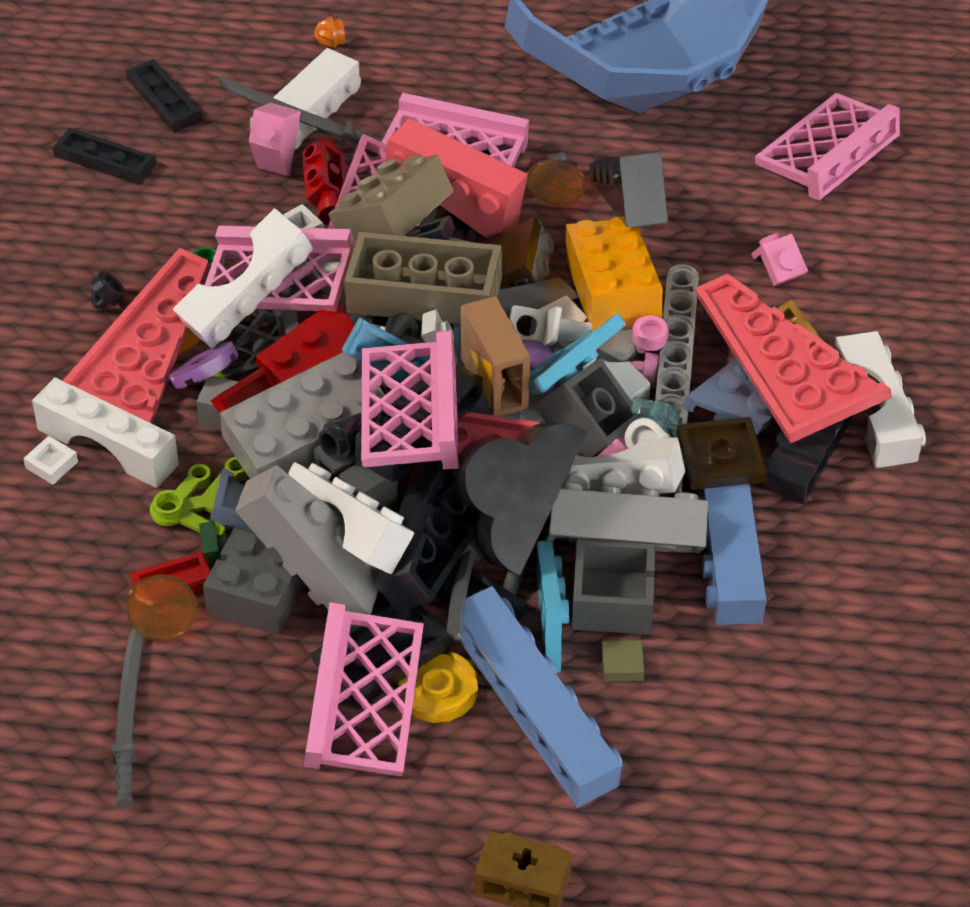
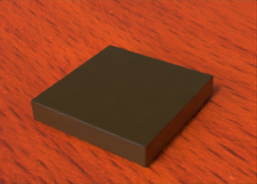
(517, 249)
(721, 453)

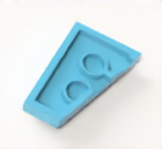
(551, 599)

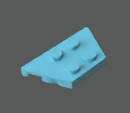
(562, 363)

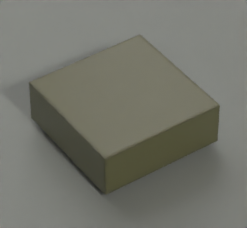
(622, 660)

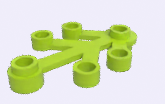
(176, 507)

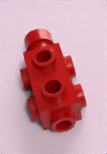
(324, 176)

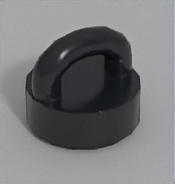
(106, 290)

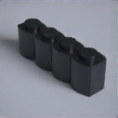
(468, 393)
(798, 465)

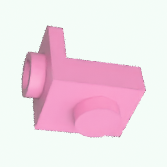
(781, 258)

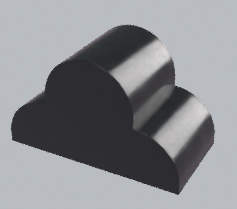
(515, 487)

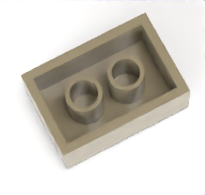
(394, 197)

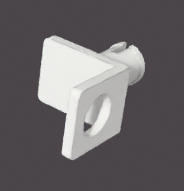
(549, 325)

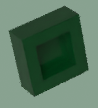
(212, 542)

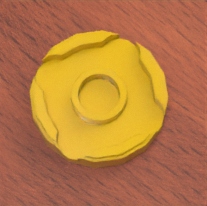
(442, 698)

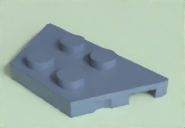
(730, 397)

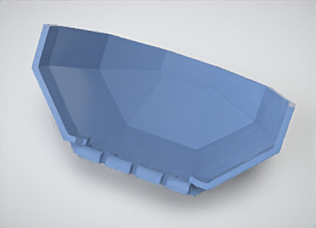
(648, 52)

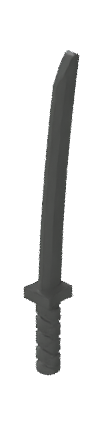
(345, 131)
(460, 588)
(124, 750)

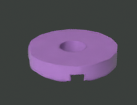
(204, 365)

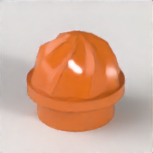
(330, 32)

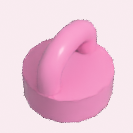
(649, 333)
(648, 368)

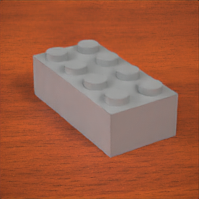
(287, 418)

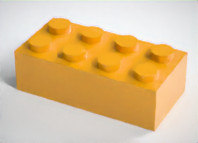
(612, 271)

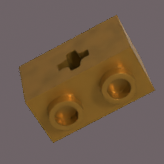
(522, 871)

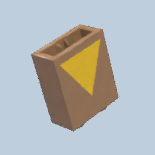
(497, 354)

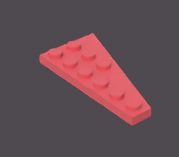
(141, 346)
(788, 365)

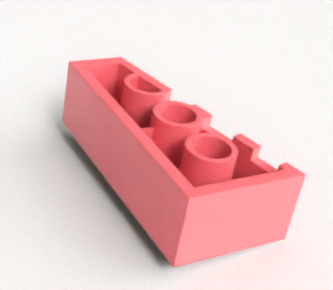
(485, 189)

